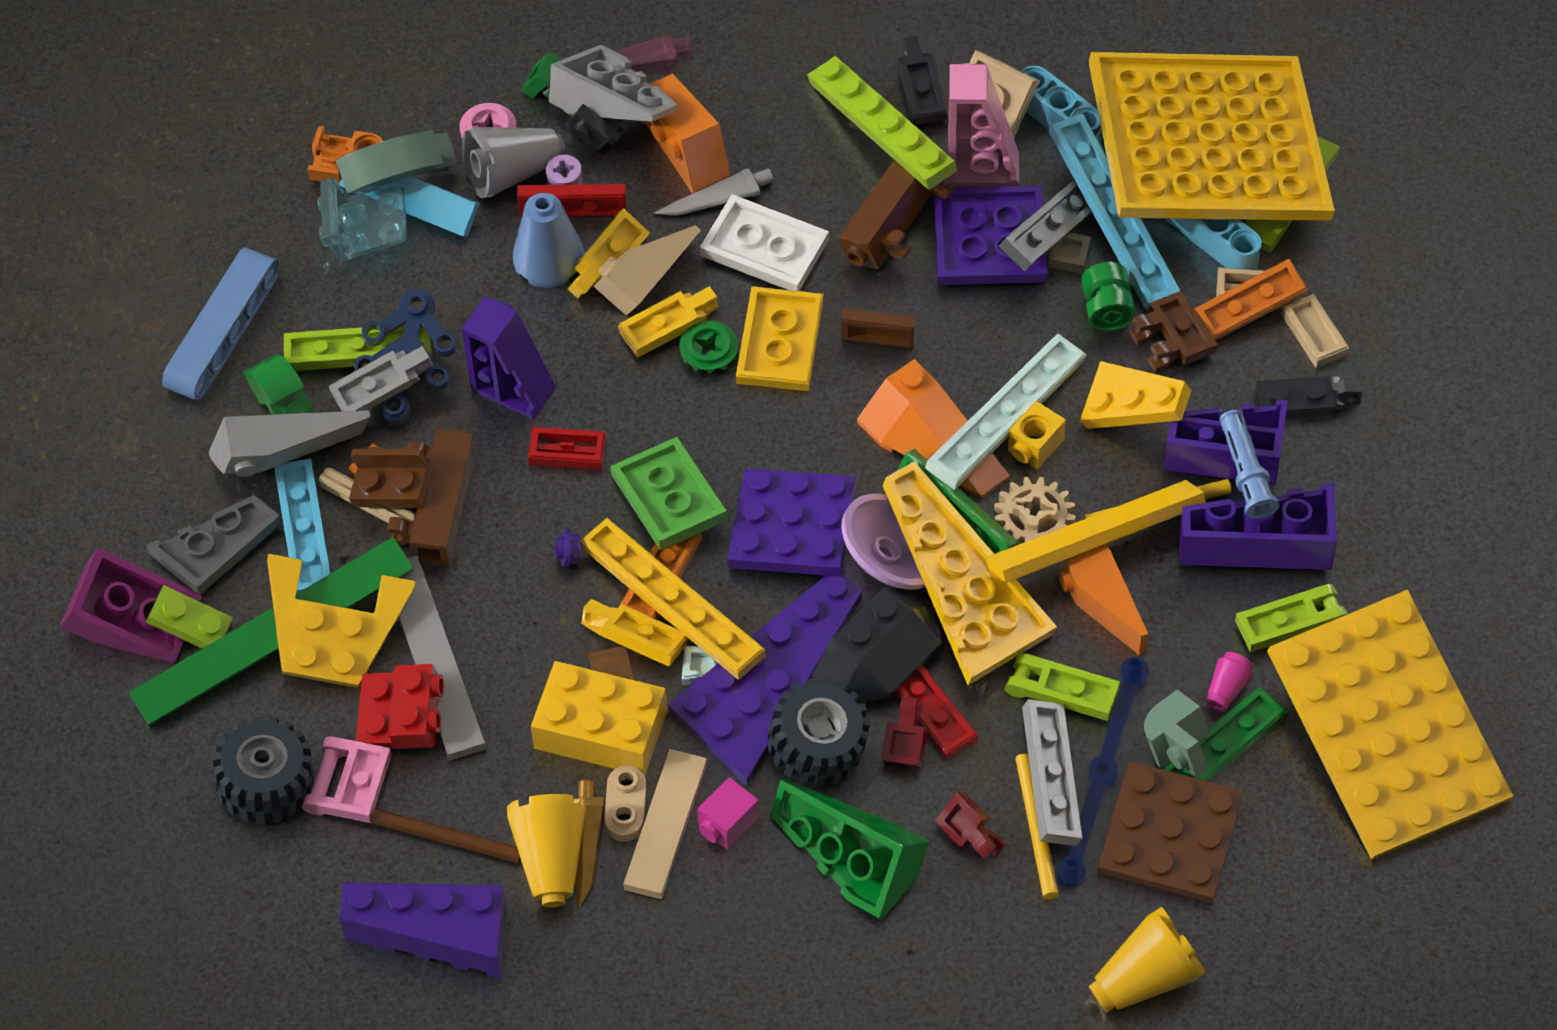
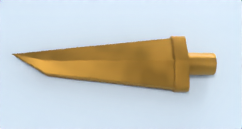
(589, 840)

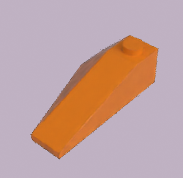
(919, 415)

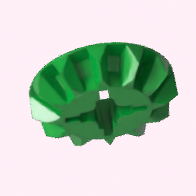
(704, 334)

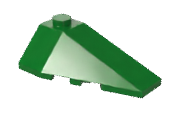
(859, 850)

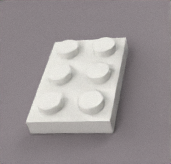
(764, 243)

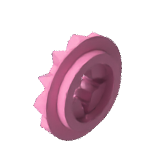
(482, 114)

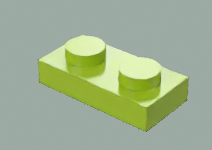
(188, 618)

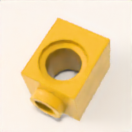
(1037, 422)

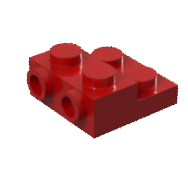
(400, 707)

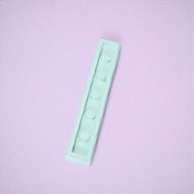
(994, 420)

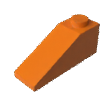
(1103, 595)

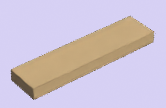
(665, 824)

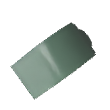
(1175, 731)

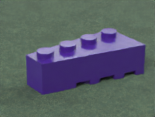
(1293, 537)
(430, 921)

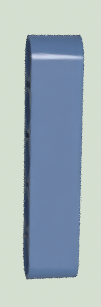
(221, 324)

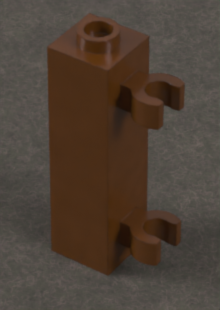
(885, 216)
(437, 523)

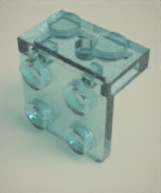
(361, 221)

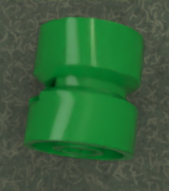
(1108, 296)

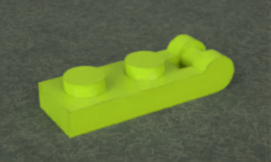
(1288, 617)
(1063, 685)

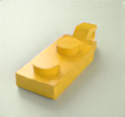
(619, 236)
(667, 320)
(635, 631)

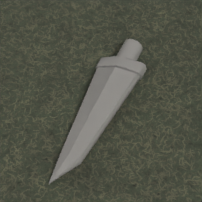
(741, 184)

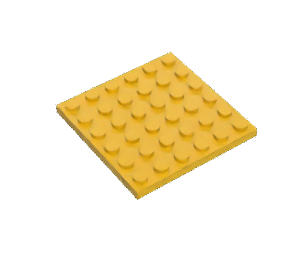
(1210, 137)

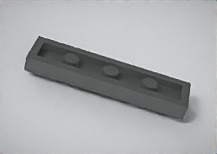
(1047, 226)

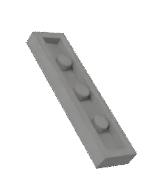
(1052, 772)

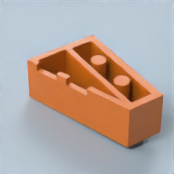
(690, 138)

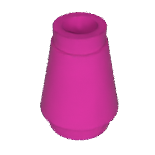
(1228, 681)

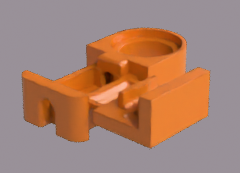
(329, 148)

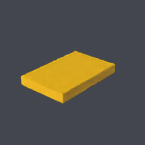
(779, 338)

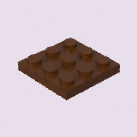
(1170, 832)

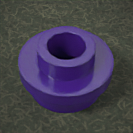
(567, 548)

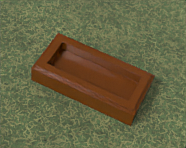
(878, 328)

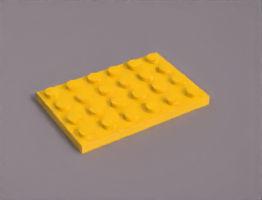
(1389, 724)

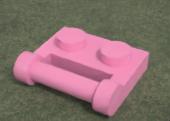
(358, 784)

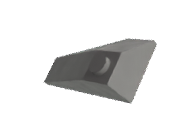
(607, 87)
(265, 441)

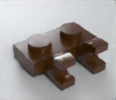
(1181, 327)

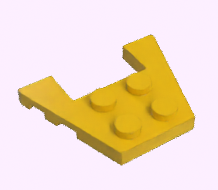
(325, 639)

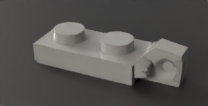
(380, 380)

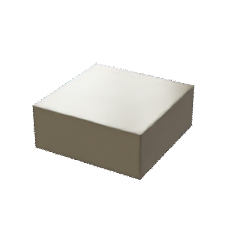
(1070, 253)

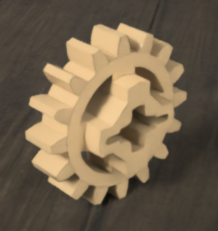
(1033, 510)

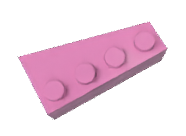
(979, 131)

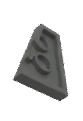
(211, 549)

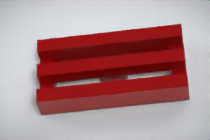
(566, 453)

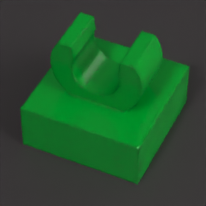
(540, 76)

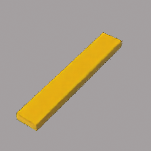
(1094, 531)
(673, 598)

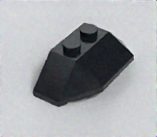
(882, 644)

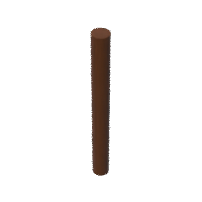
(445, 835)

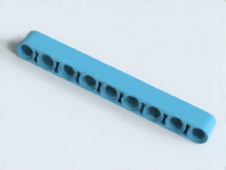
(1057, 102)

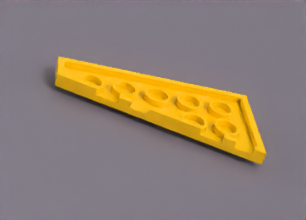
(979, 611)

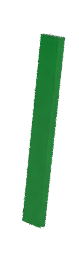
(258, 637)

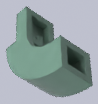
(396, 160)

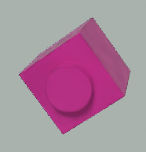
(727, 814)

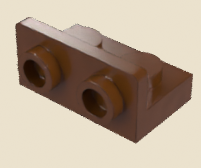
(390, 478)

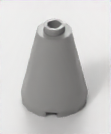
(507, 156)

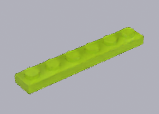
(882, 123)

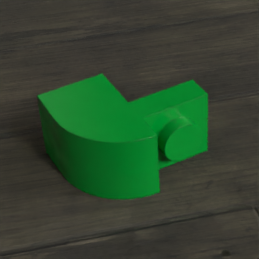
(278, 386)

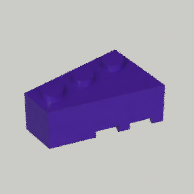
(505, 360)
(1201, 447)

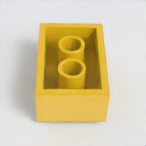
(599, 717)

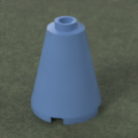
(546, 243)

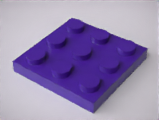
(974, 225)
(791, 522)

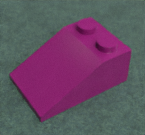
(114, 605)

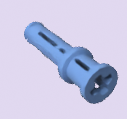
(1251, 477)

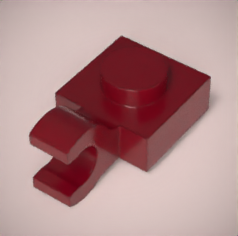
(905, 740)
(965, 825)

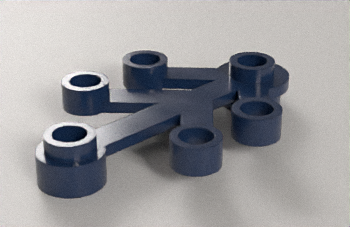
(409, 342)

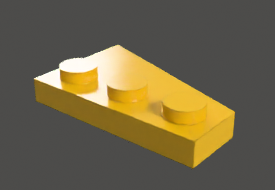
(1133, 397)

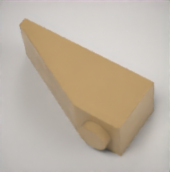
(639, 269)

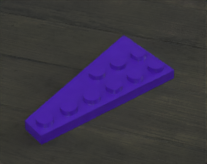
(735, 714)

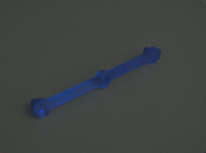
(1133, 673)

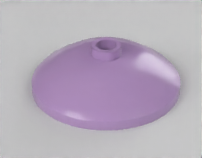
(879, 543)

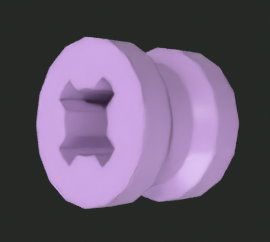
(562, 165)

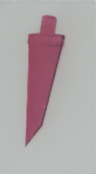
(656, 50)

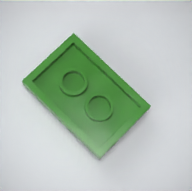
(669, 493)

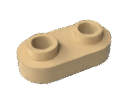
(625, 800)

